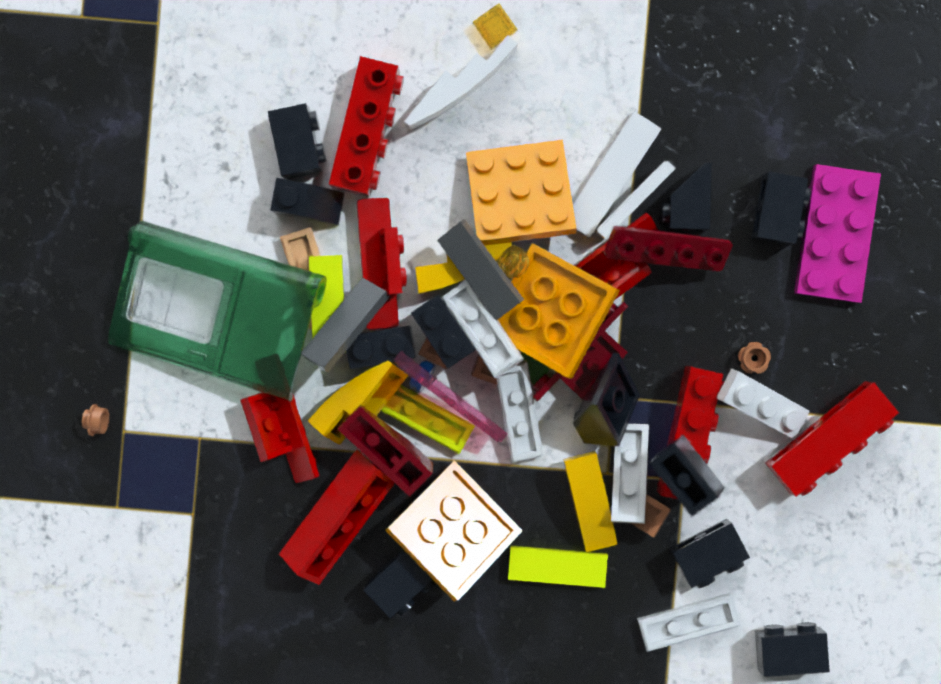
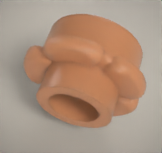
(763, 358)
(95, 420)

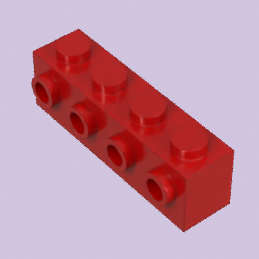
(365, 126)
(695, 414)
(832, 438)
(336, 518)

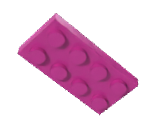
(837, 233)

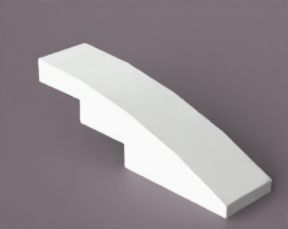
(451, 91)

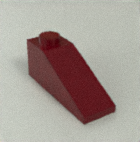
(387, 449)

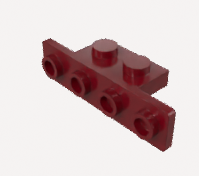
(667, 248)
(592, 363)

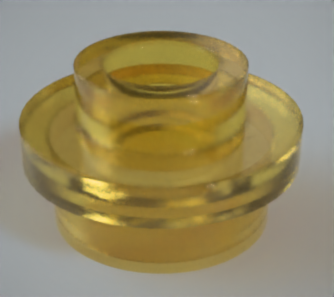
(514, 261)

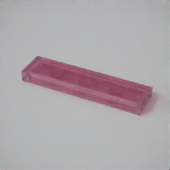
(450, 397)

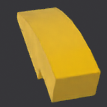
(444, 275)
(369, 389)
(590, 501)

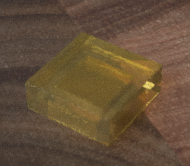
(494, 26)

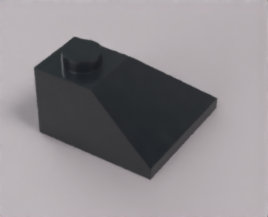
(607, 405)

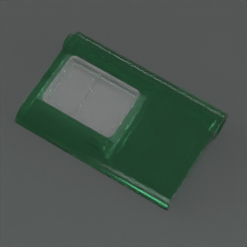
(218, 302)

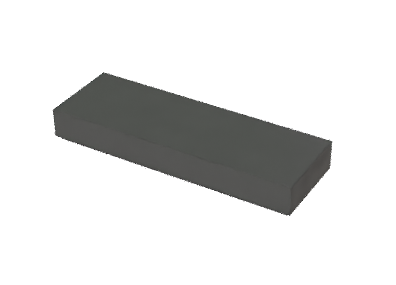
(480, 269)
(345, 325)

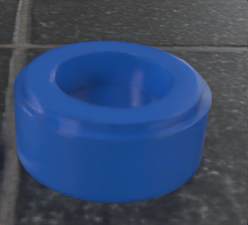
(416, 386)

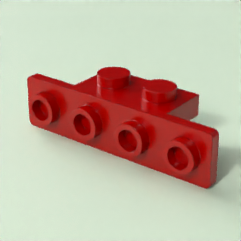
(381, 256)
(619, 273)
(278, 431)

